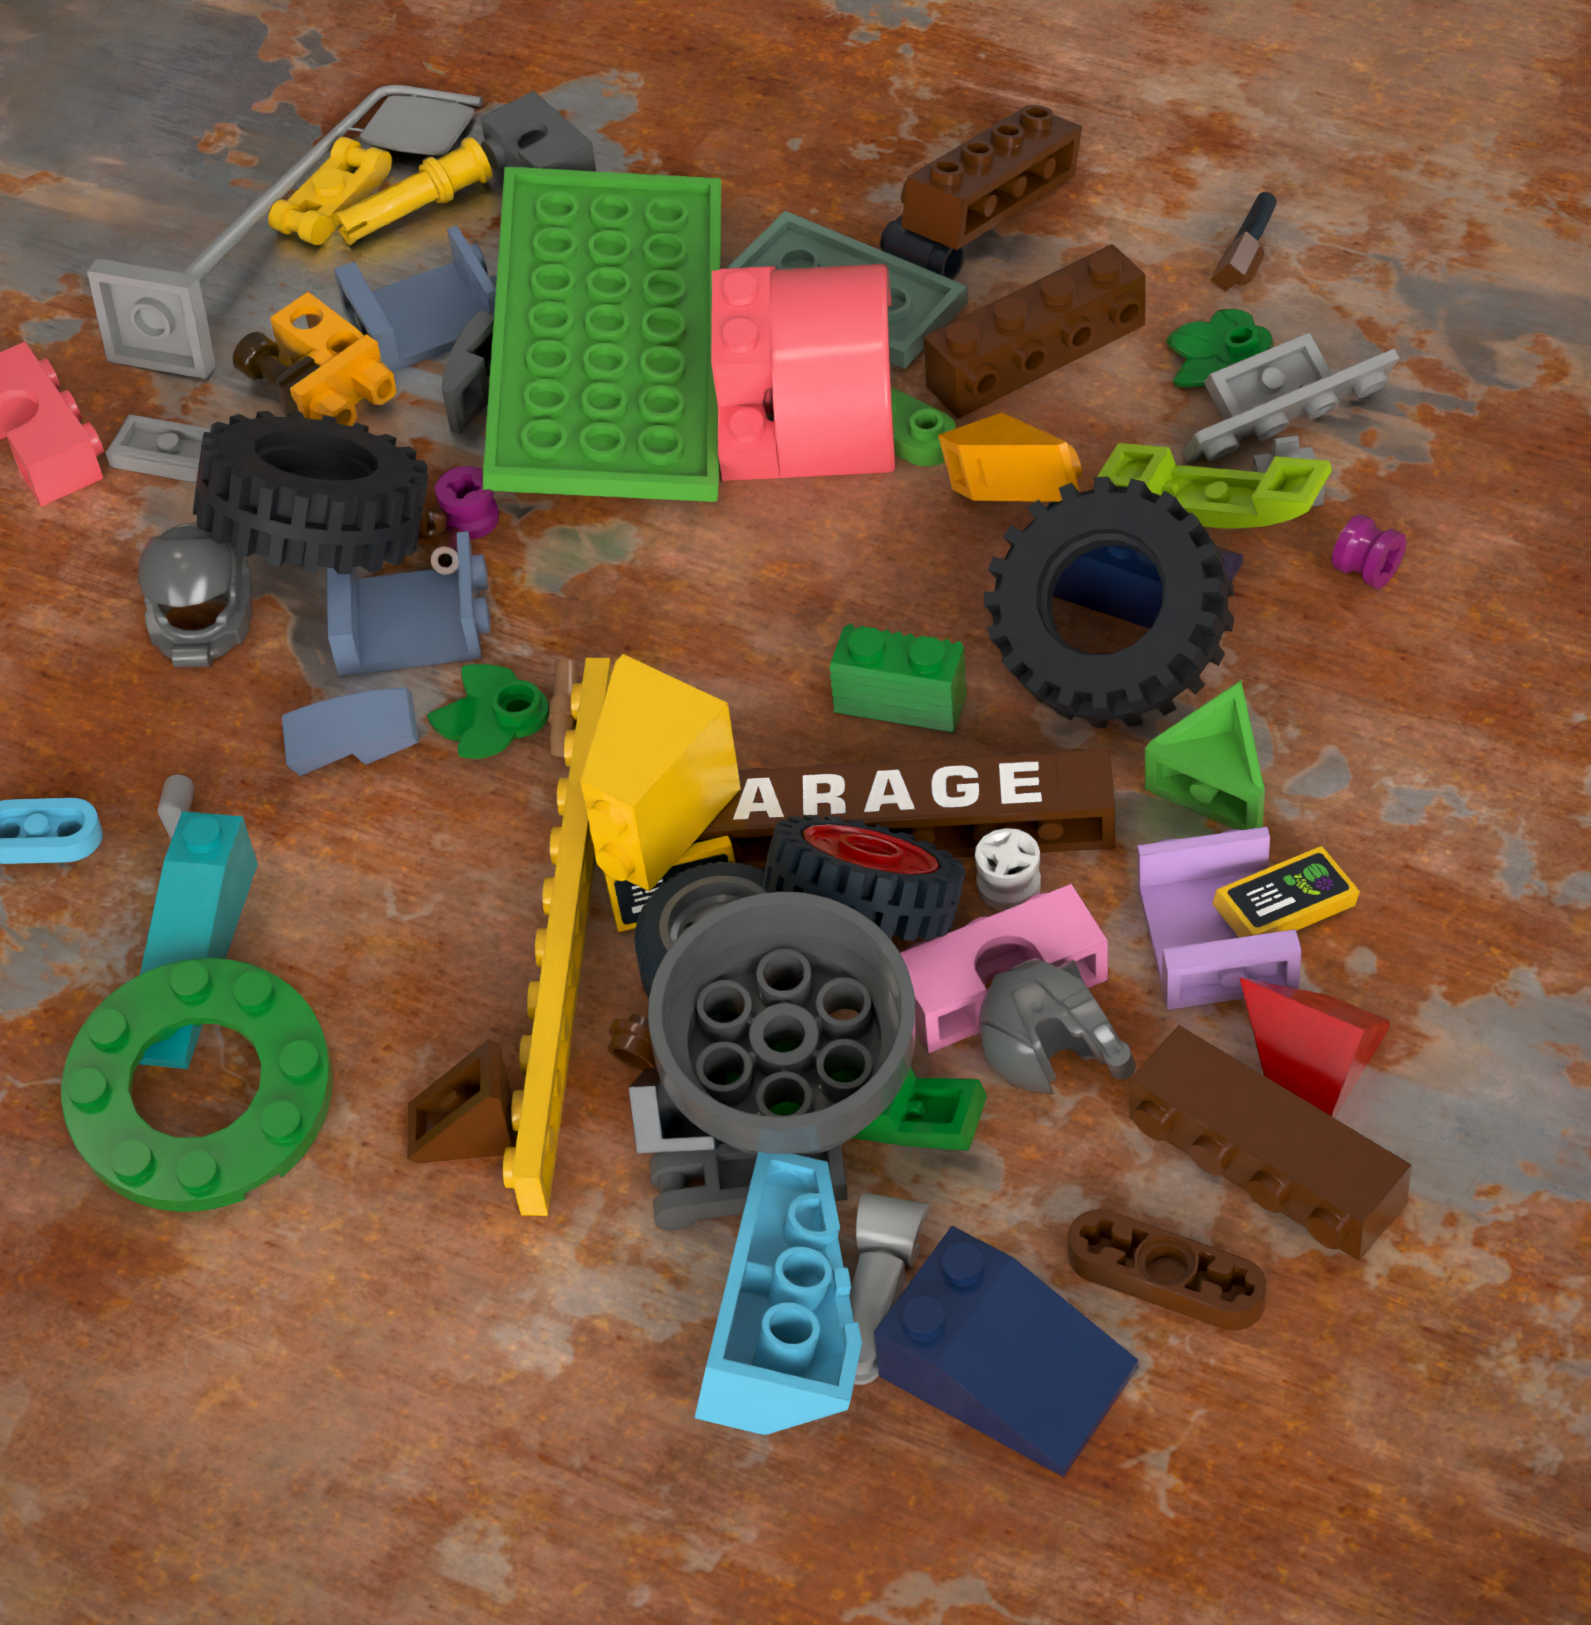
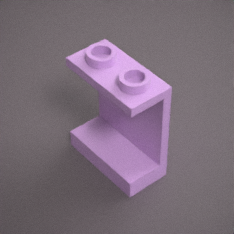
(1191, 941)

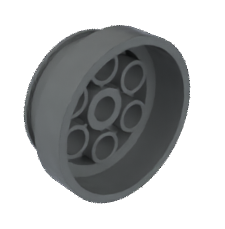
(729, 966)

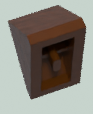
(463, 1111)

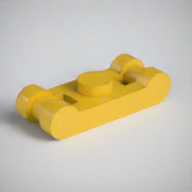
(330, 191)

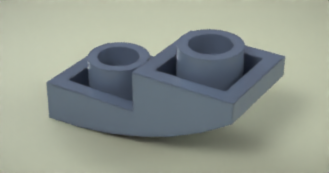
(357, 724)

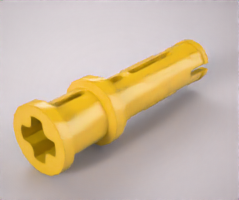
(435, 181)

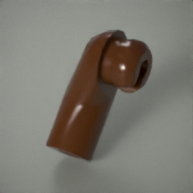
(439, 541)

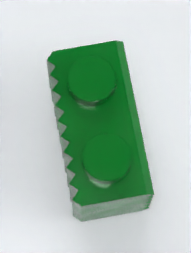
(898, 678)

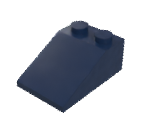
(1001, 1352)

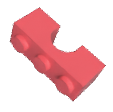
(44, 428)

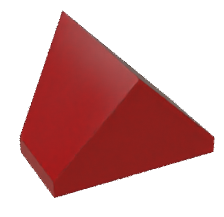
(1311, 1041)

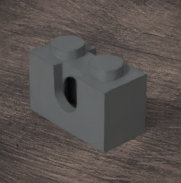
(534, 136)

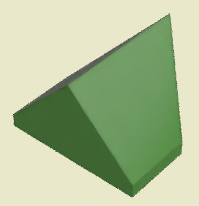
(1210, 763)

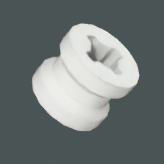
(997, 856)

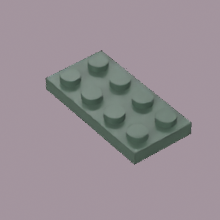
(919, 297)

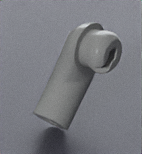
(174, 799)

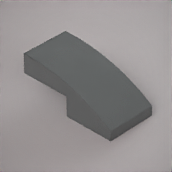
(467, 372)

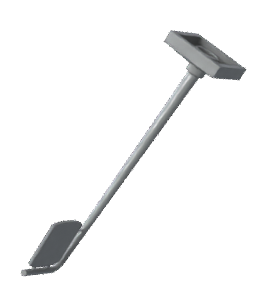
(159, 315)

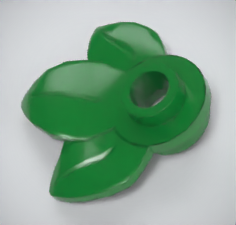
(1216, 345)
(492, 712)

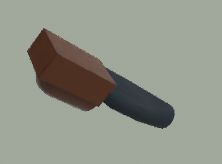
(1245, 253)

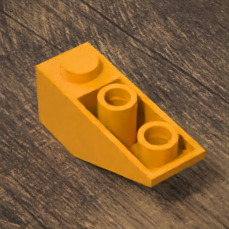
(1008, 461)

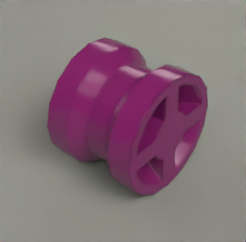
(465, 501)
(1369, 551)

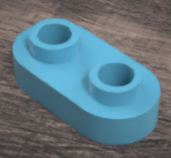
(48, 830)

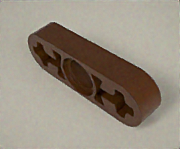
(1222, 1269)

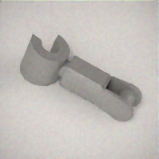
(886, 1243)

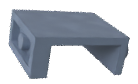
(423, 312)
(408, 616)

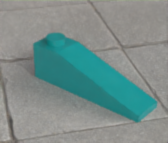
(197, 908)

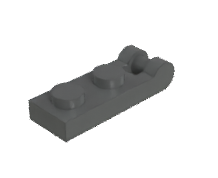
(727, 1183)

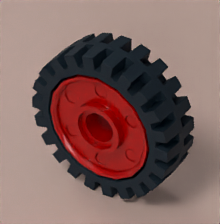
(879, 873)

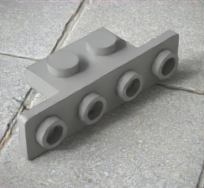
(1276, 386)

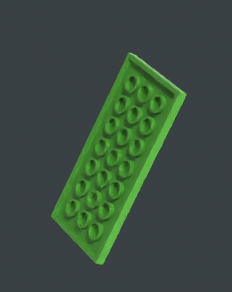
(604, 336)

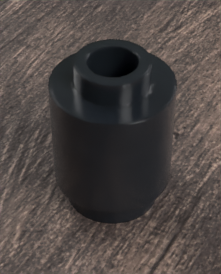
(921, 250)

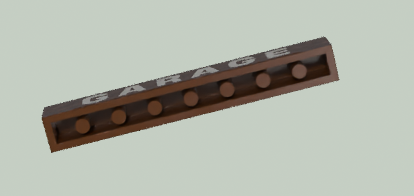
(948, 801)

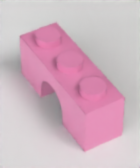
(954, 968)

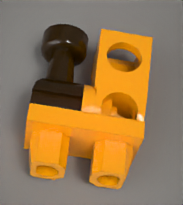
(317, 367)

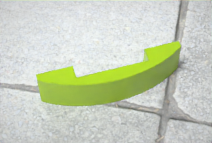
(1223, 495)

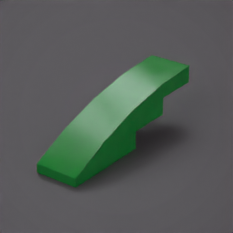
(922, 1114)

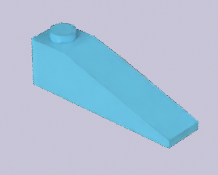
(786, 1317)

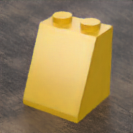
(655, 771)

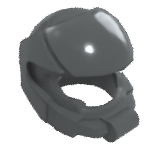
(186, 570)
(1040, 1012)

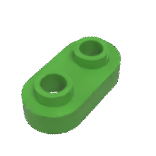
(917, 430)

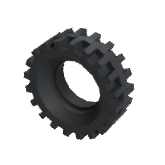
(310, 492)
(1164, 658)

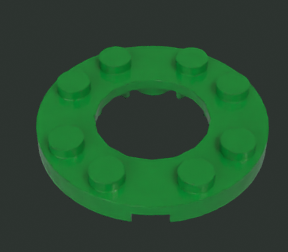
(224, 1165)

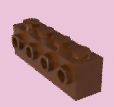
(990, 176)
(1034, 330)
(1269, 1143)

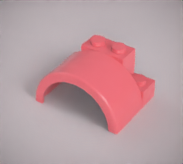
(814, 357)

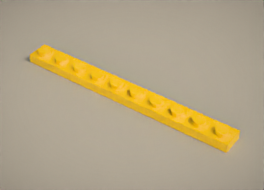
(559, 954)

